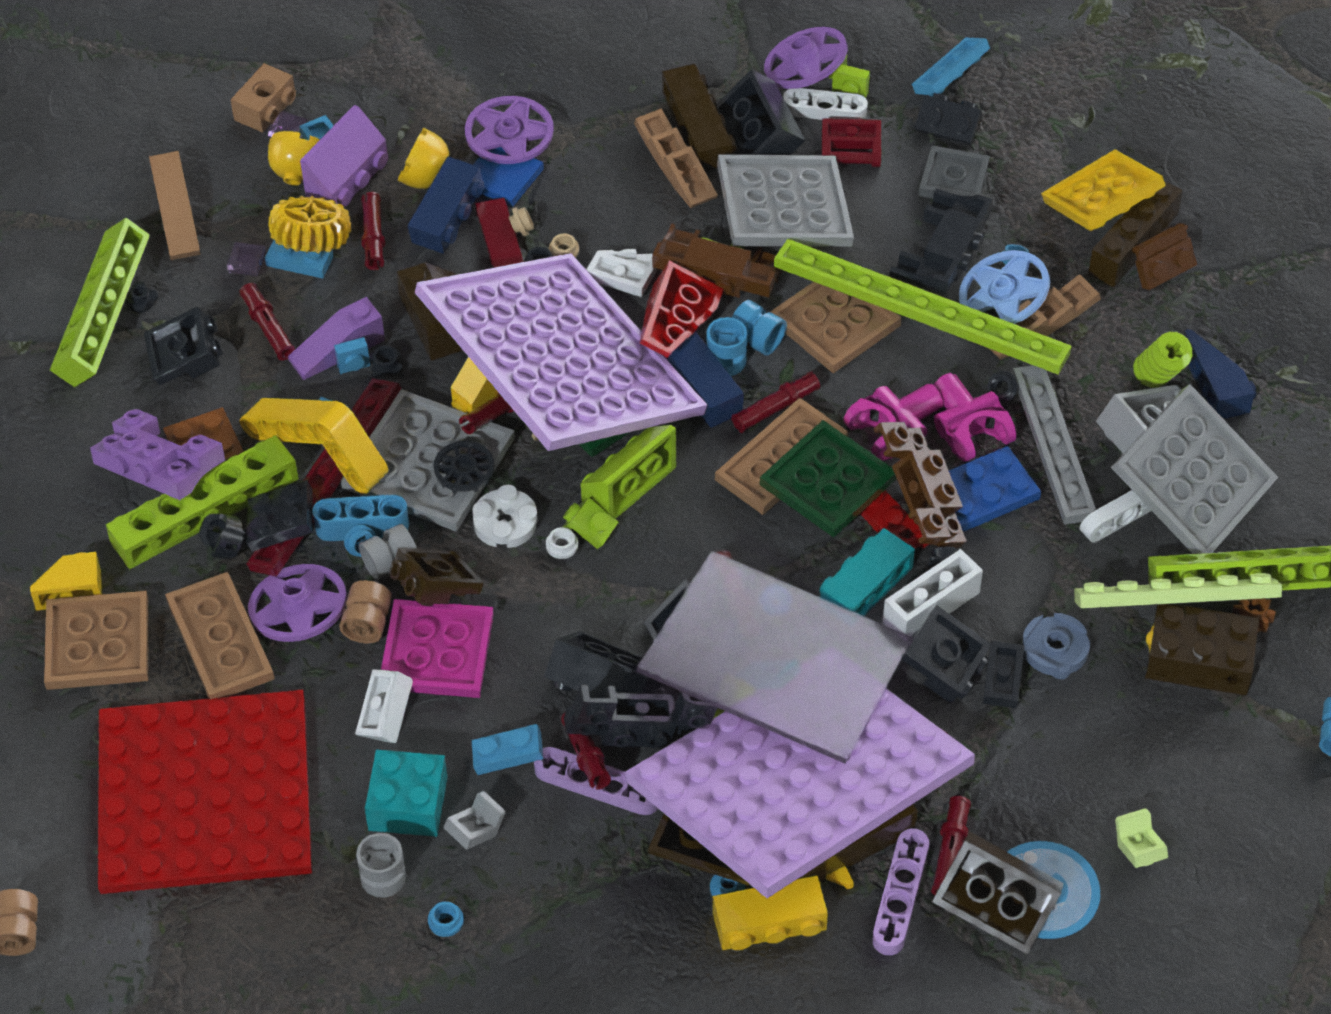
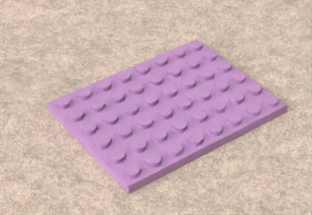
(559, 351)
(785, 808)

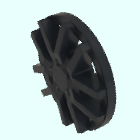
(464, 466)

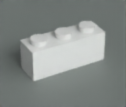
(945, 585)

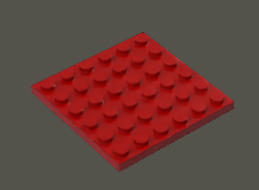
(203, 792)

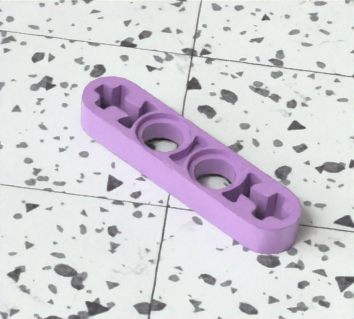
(619, 799)
(900, 891)

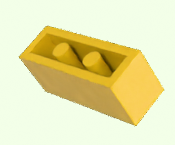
(751, 918)

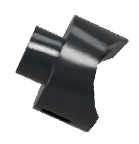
(225, 541)

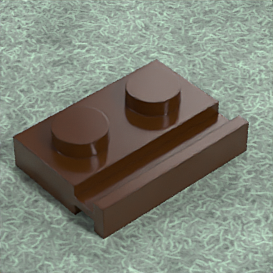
(1164, 256)

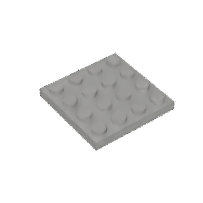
(784, 199)
(410, 440)
(1194, 472)

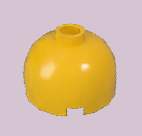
(285, 153)
(424, 160)

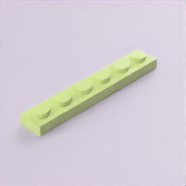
(1164, 592)

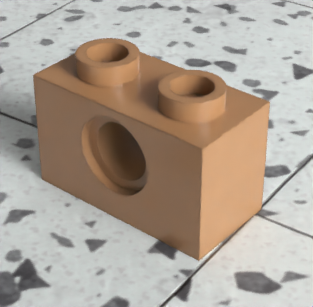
(263, 97)

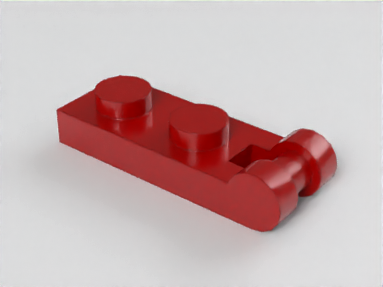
(888, 514)

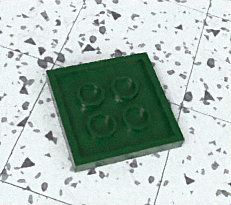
(828, 478)

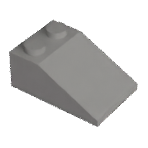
(1133, 412)

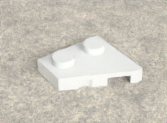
(623, 270)

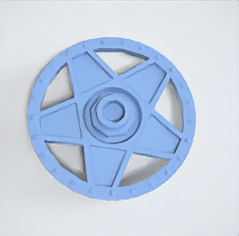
(1006, 287)

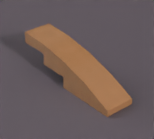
(675, 158)
(174, 205)
(1059, 308)

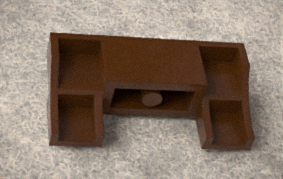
(718, 263)
(924, 484)

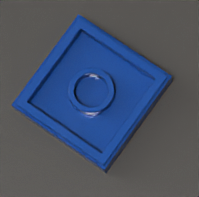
(508, 180)

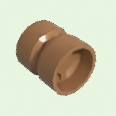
(365, 612)
(17, 922)

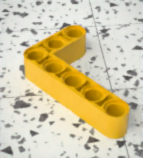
(320, 423)

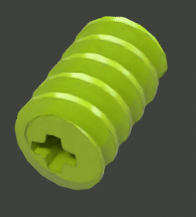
(1163, 360)

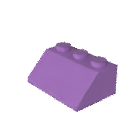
(344, 159)

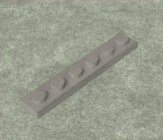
(1054, 444)

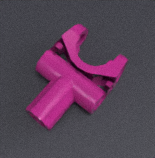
(892, 409)
(968, 416)

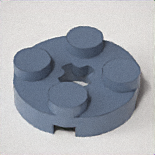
(1053, 661)

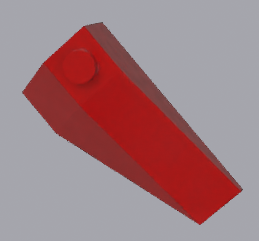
(677, 308)

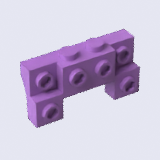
(153, 461)

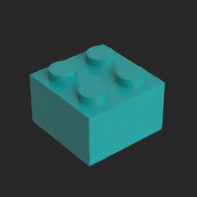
(406, 793)

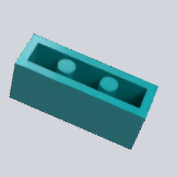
(869, 573)

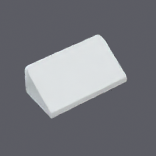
(384, 705)

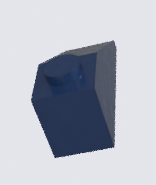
(1219, 378)

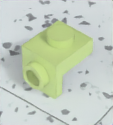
(1138, 839)

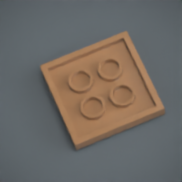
(834, 324)
(96, 640)

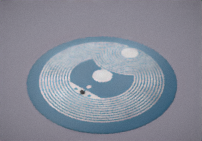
(1080, 889)

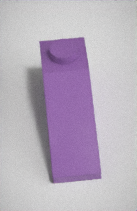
(347, 324)

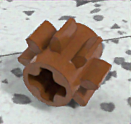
(1256, 608)

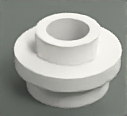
(562, 536)

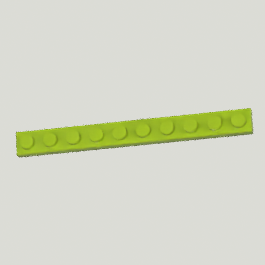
(923, 306)

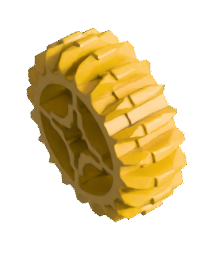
(309, 224)

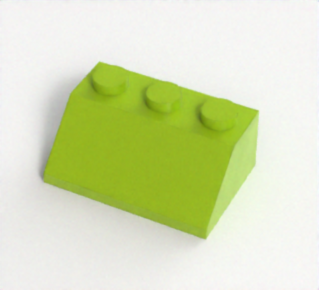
(632, 470)

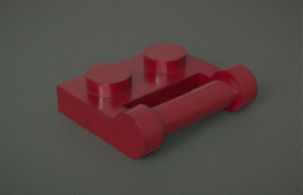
(852, 135)

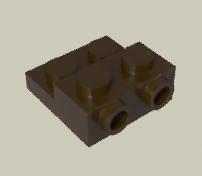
(433, 575)

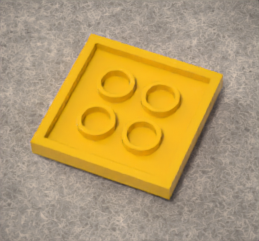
(1103, 190)

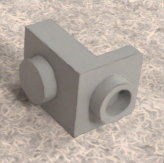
(476, 823)

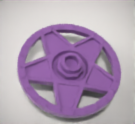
(804, 55)
(509, 129)
(297, 602)

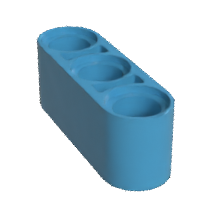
(338, 515)

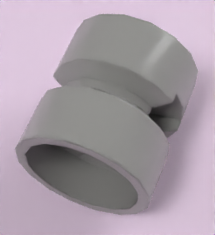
(380, 552)
(381, 865)

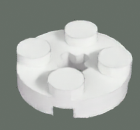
(500, 502)

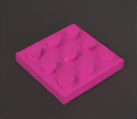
(439, 646)

